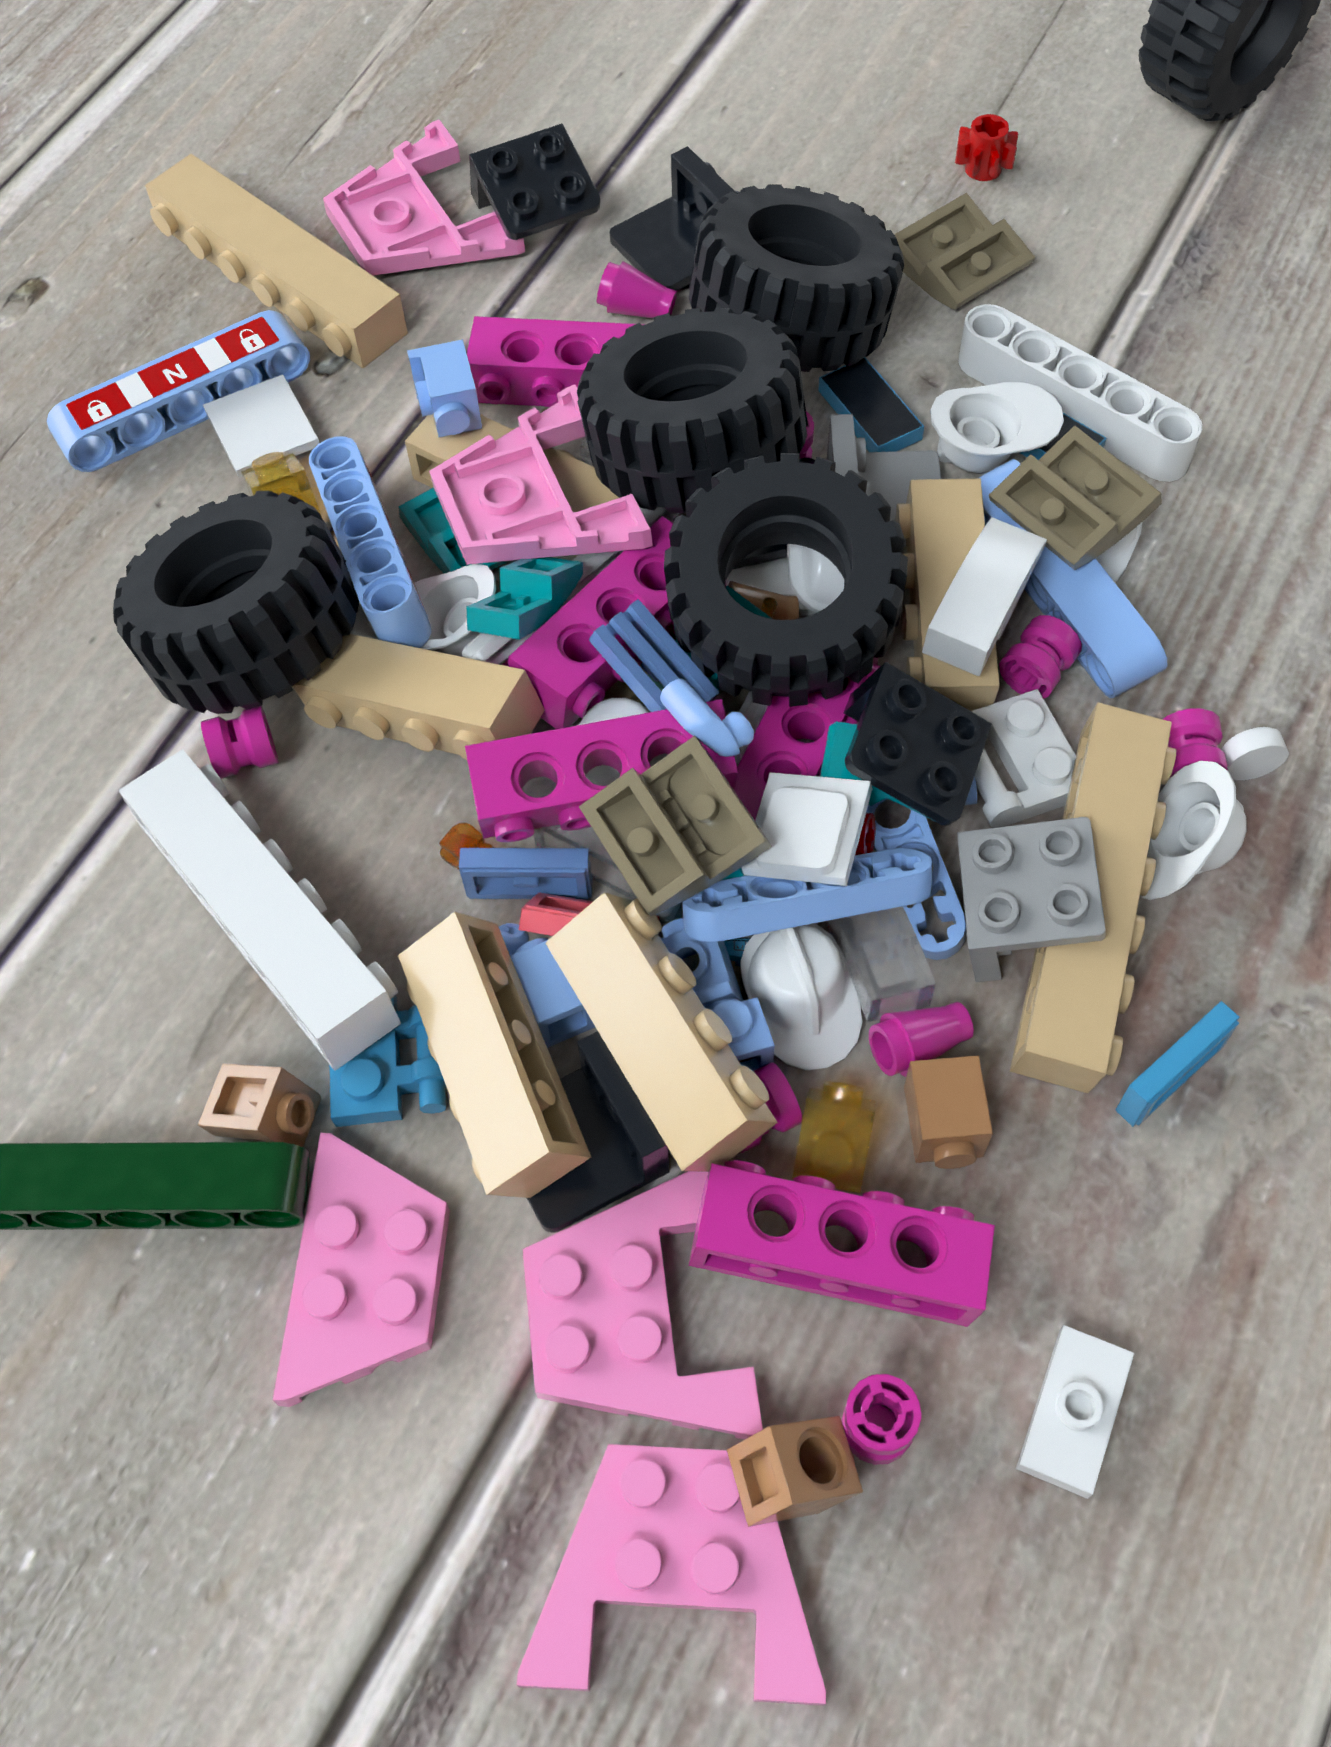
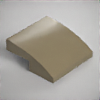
(960, 253)
(1076, 498)
(674, 827)

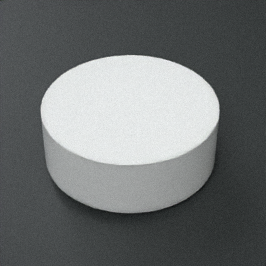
(1255, 753)

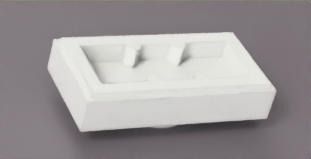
(1075, 1411)

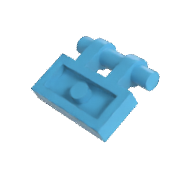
(373, 1082)

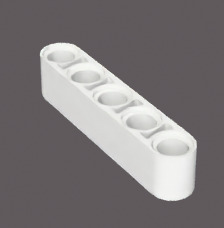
(1139, 422)

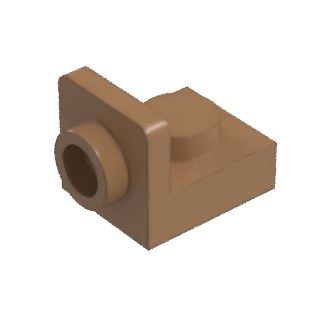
(260, 1105)

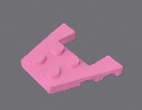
(397, 222)
(511, 506)
(606, 1322)
(673, 1536)

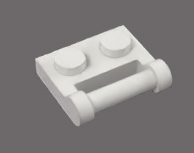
(1032, 753)

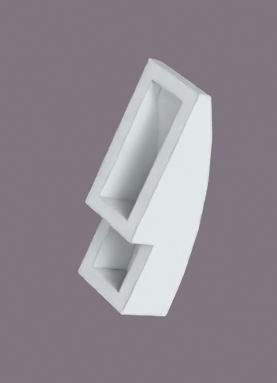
(983, 596)

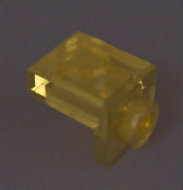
(279, 474)
(835, 1135)

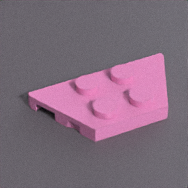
(361, 1273)

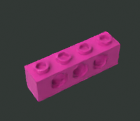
(532, 358)
(559, 656)
(776, 743)
(566, 756)
(954, 1245)

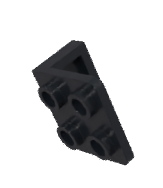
(533, 182)
(666, 235)
(914, 743)
(618, 1134)

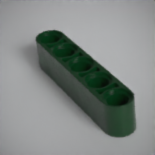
(152, 1185)

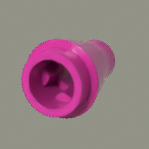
(633, 293)
(918, 1035)

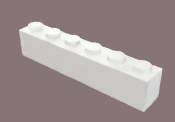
(262, 910)

